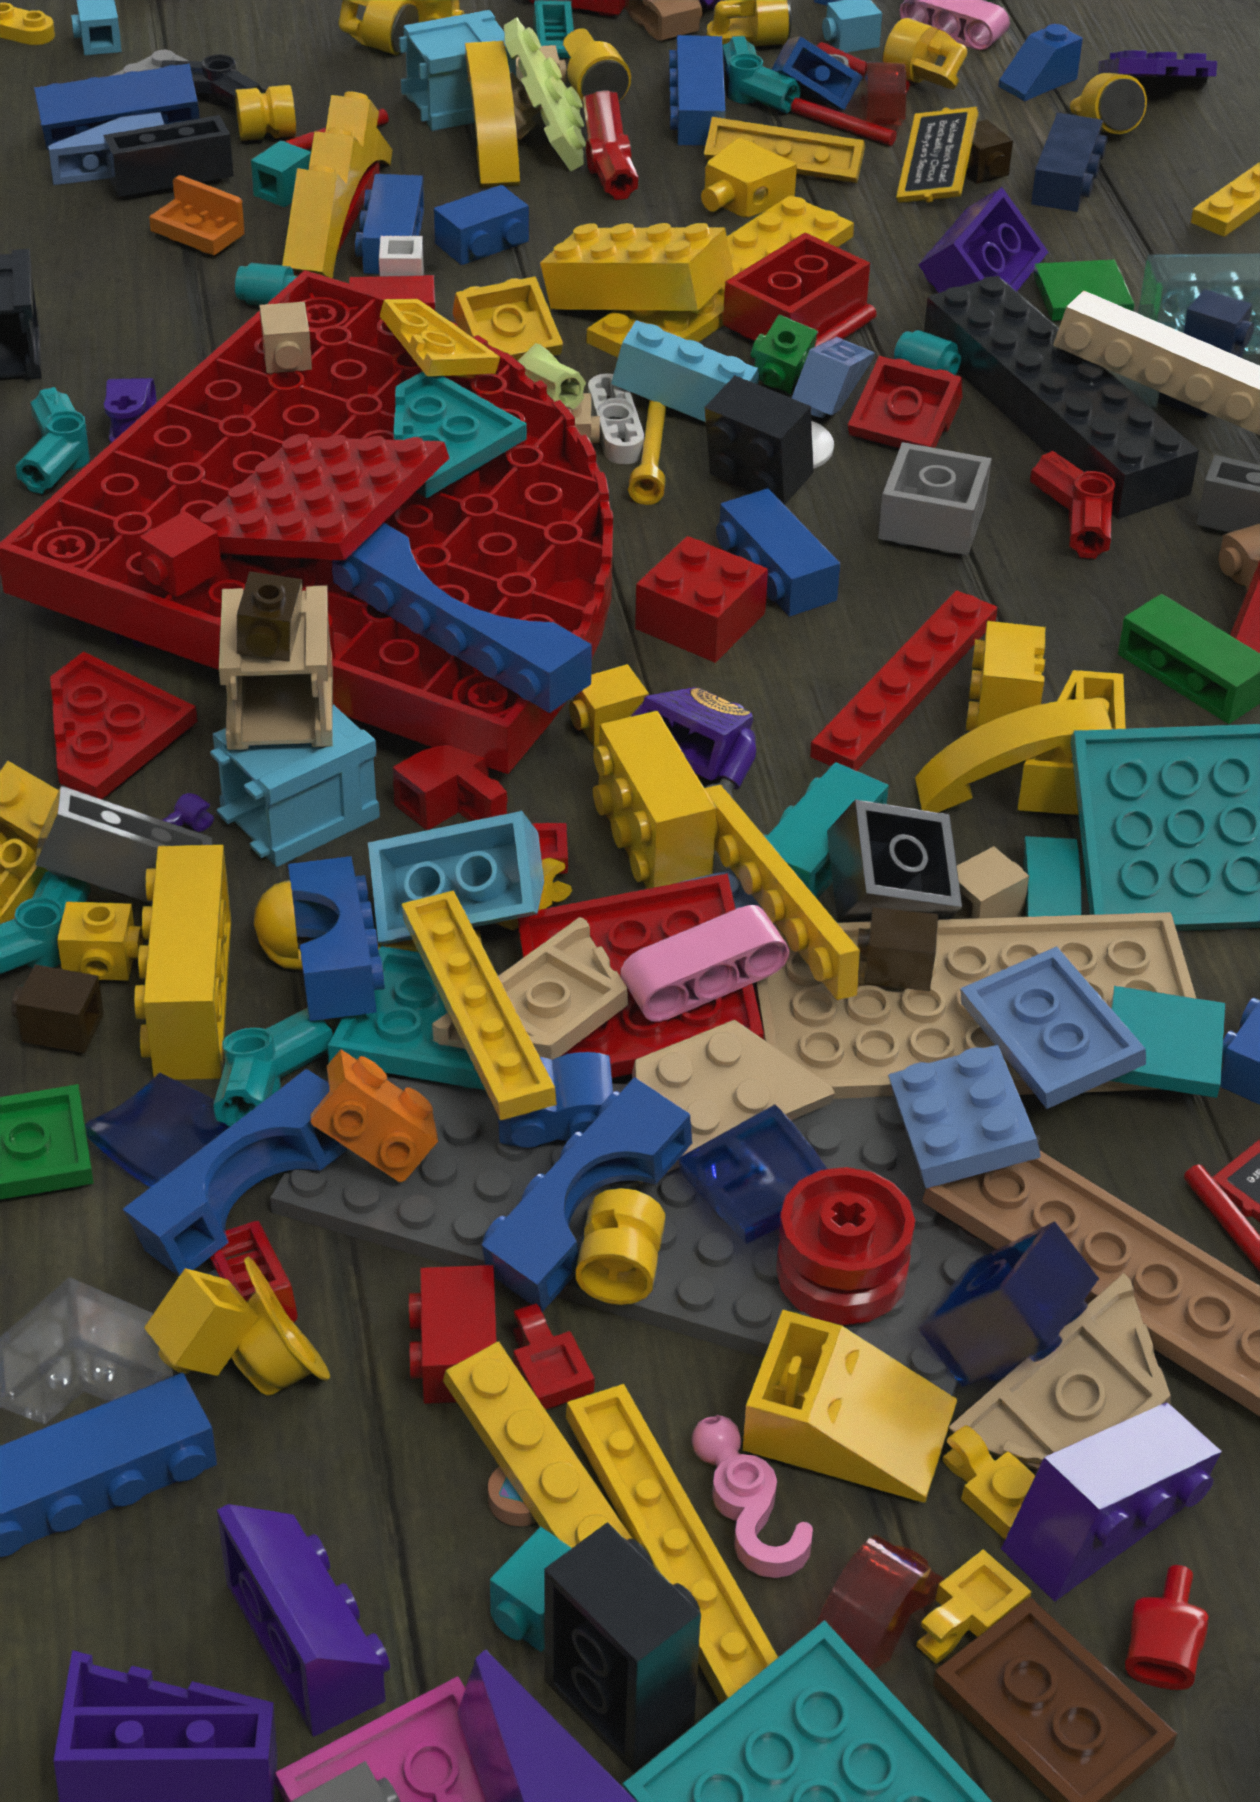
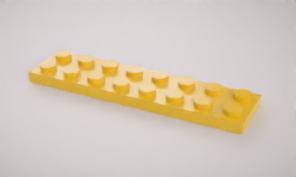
(746, 246)

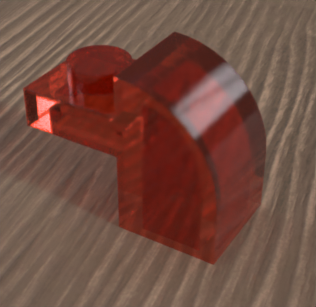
(884, 93)
(877, 1598)

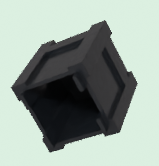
(19, 318)

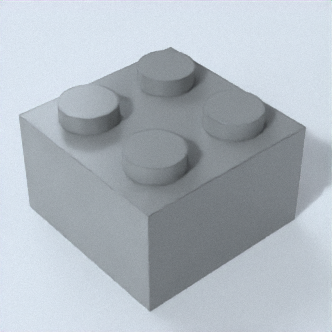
(934, 498)

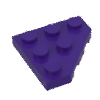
(1158, 64)

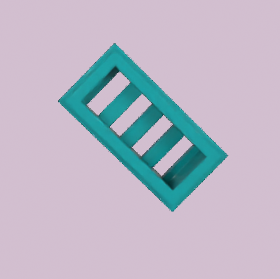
(553, 23)

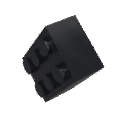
(621, 1645)

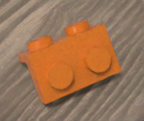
(200, 216)
(375, 1117)

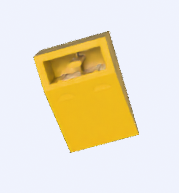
(23, 811)
(846, 1409)

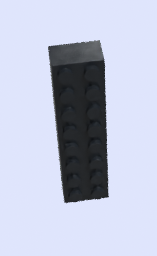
(1061, 397)

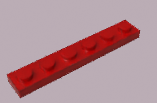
(903, 682)

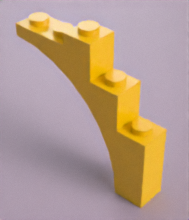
(327, 188)

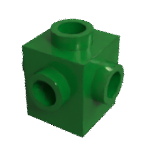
(783, 353)

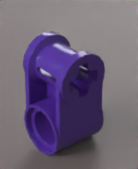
(127, 402)

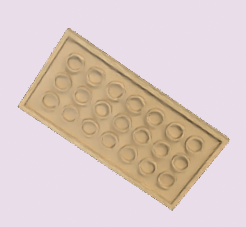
(888, 1028)

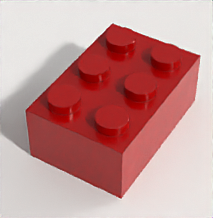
(799, 281)

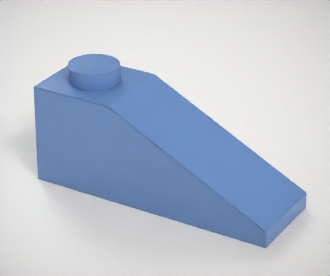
(84, 155)
(831, 375)

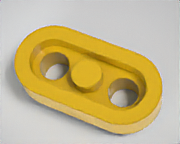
(25, 25)

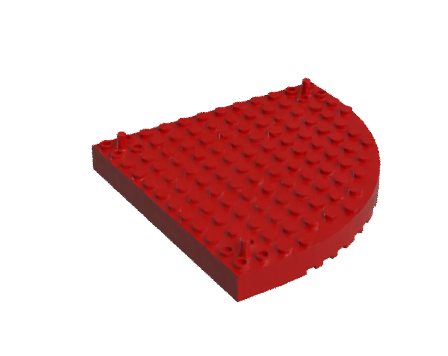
(508, 538)

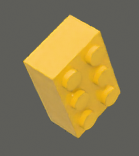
(653, 801)

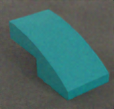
(1053, 876)

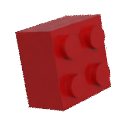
(701, 598)

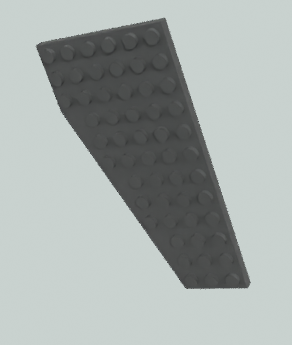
(705, 1273)

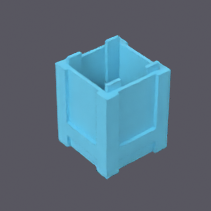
(438, 65)
(298, 793)

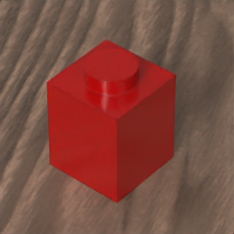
(180, 554)

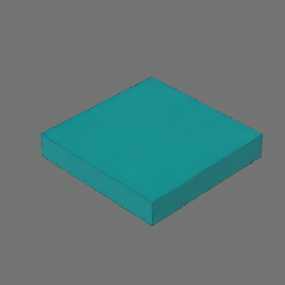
(1179, 1037)

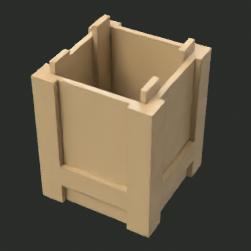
(279, 698)

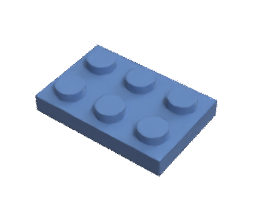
(1053, 1027)
(963, 1116)

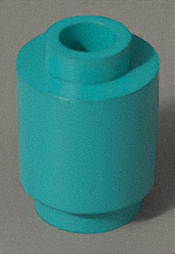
(261, 282)
(928, 351)

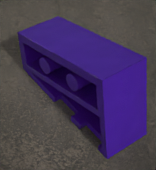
(1107, 1496)
(160, 1742)

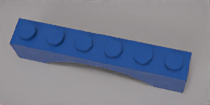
(527, 657)

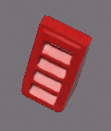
(246, 1238)

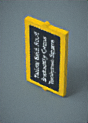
(937, 155)

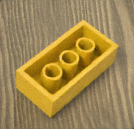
(637, 267)
(185, 962)

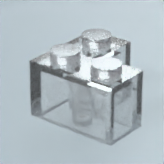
(73, 1346)

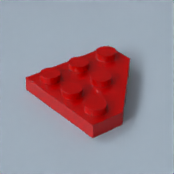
(110, 724)

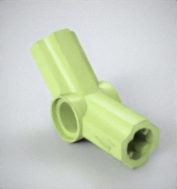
(561, 381)

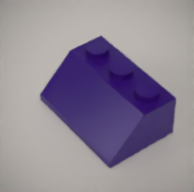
(982, 243)
(301, 1616)

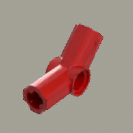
(607, 147)
(1085, 495)

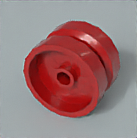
(845, 1245)

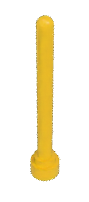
(647, 480)

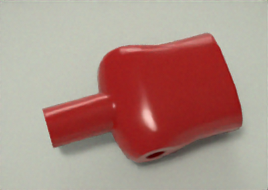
(1167, 1635)

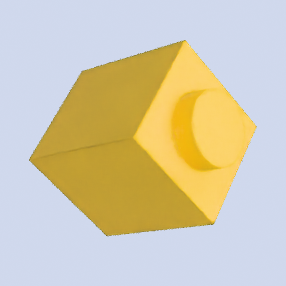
(610, 697)
(200, 1323)

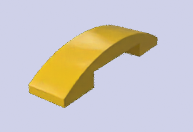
(493, 113)
(1003, 744)

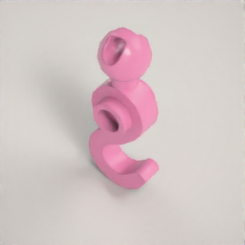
(746, 1493)

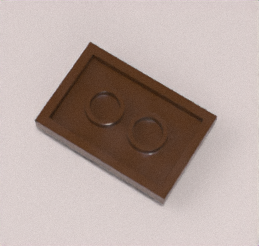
(1054, 1708)

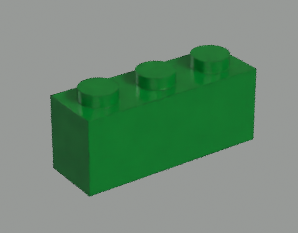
(1192, 657)

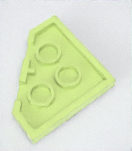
(545, 89)

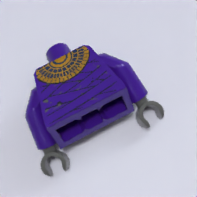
(709, 733)

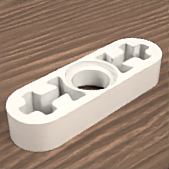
(613, 430)

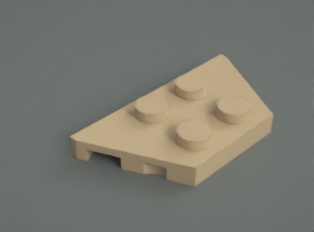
(558, 992)
(728, 1079)
(1085, 1386)

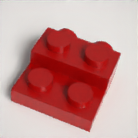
(906, 404)

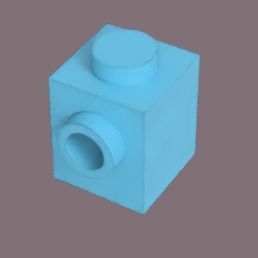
(852, 25)
(97, 26)

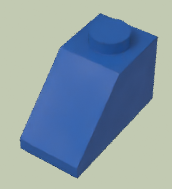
(1043, 63)
(817, 72)

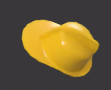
(274, 1349)

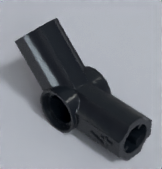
(217, 79)

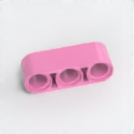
(968, 22)
(704, 963)

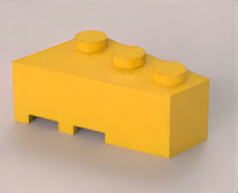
(1009, 672)
(1049, 777)

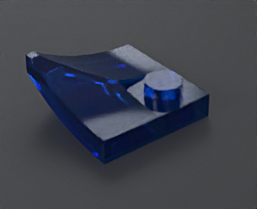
(156, 1129)
(751, 1171)

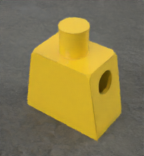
(747, 179)

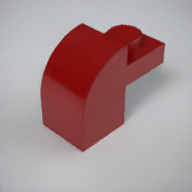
(445, 783)

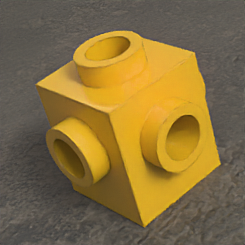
(99, 939)

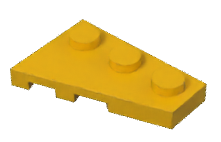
(436, 342)

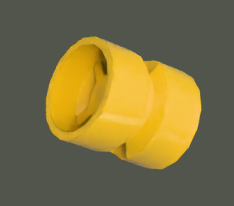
(265, 112)
(620, 1246)

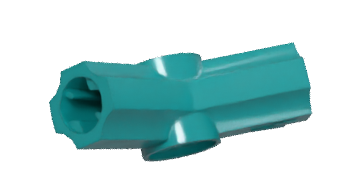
(754, 83)
(62, 444)
(37, 922)
(261, 1057)

